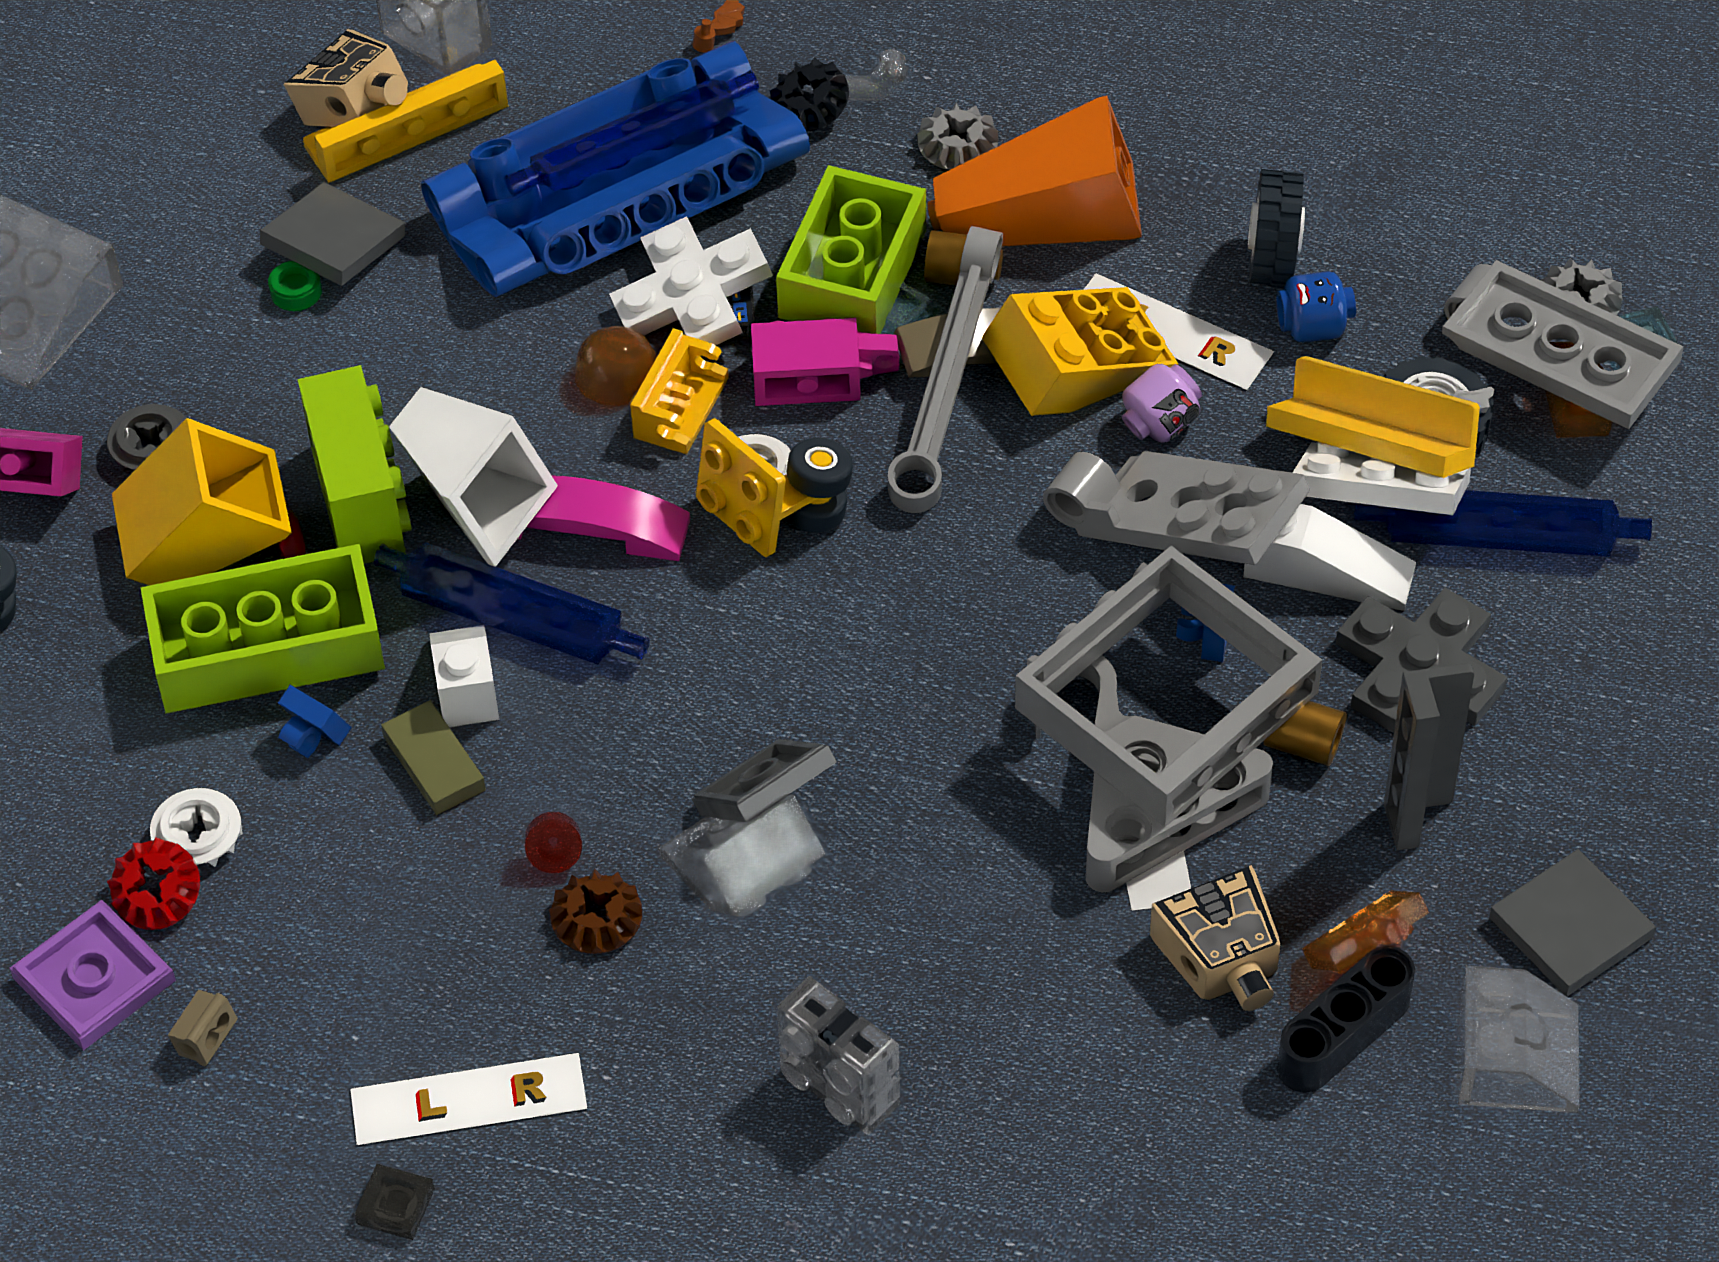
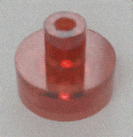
(553, 842)

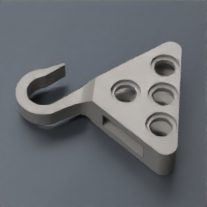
(1118, 818)

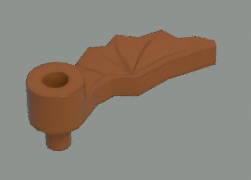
(723, 23)

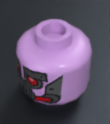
(1161, 403)

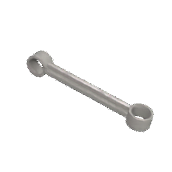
(977, 271)

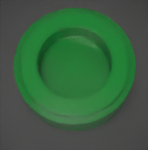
(294, 286)

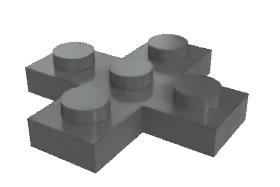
(1399, 645)

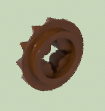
(588, 932)

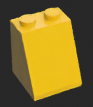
(199, 505)

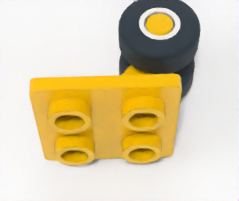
(756, 496)

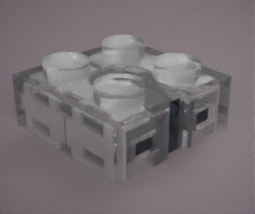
(838, 1056)

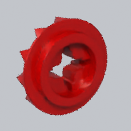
(178, 889)

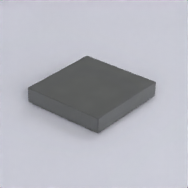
(332, 233)
(763, 780)
(1572, 922)

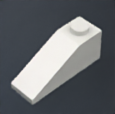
(1334, 560)

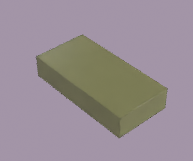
(433, 757)

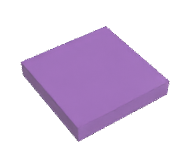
(92, 974)

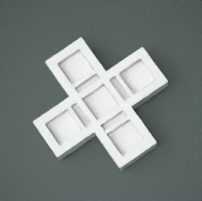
(691, 283)

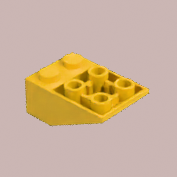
(1073, 346)

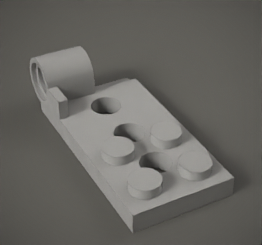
(1571, 373)
(1194, 504)

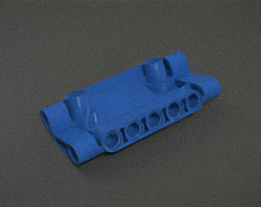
(542, 231)

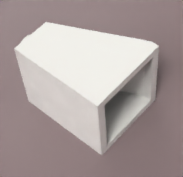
(476, 467)

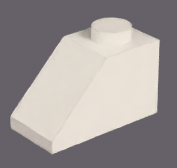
(464, 676)

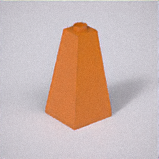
(1047, 185)

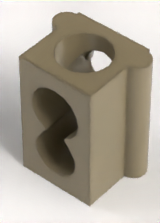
(202, 1026)

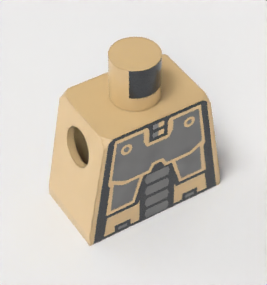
(347, 81)
(1220, 938)

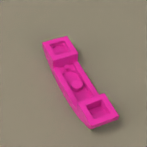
(615, 512)

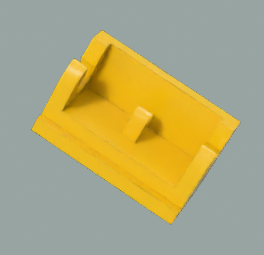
(678, 393)

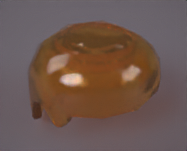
(613, 365)

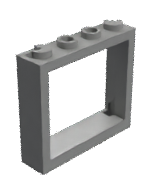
(1173, 576)

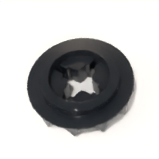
(828, 87)

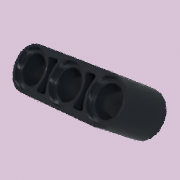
(1337, 1041)

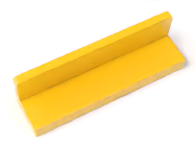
(419, 118)
(1379, 418)

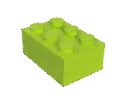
(852, 250)
(352, 461)

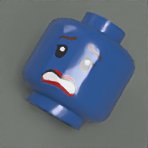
(1315, 306)

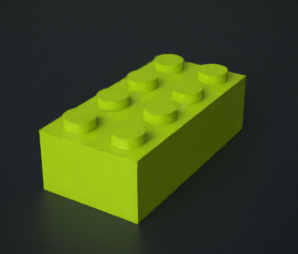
(262, 628)

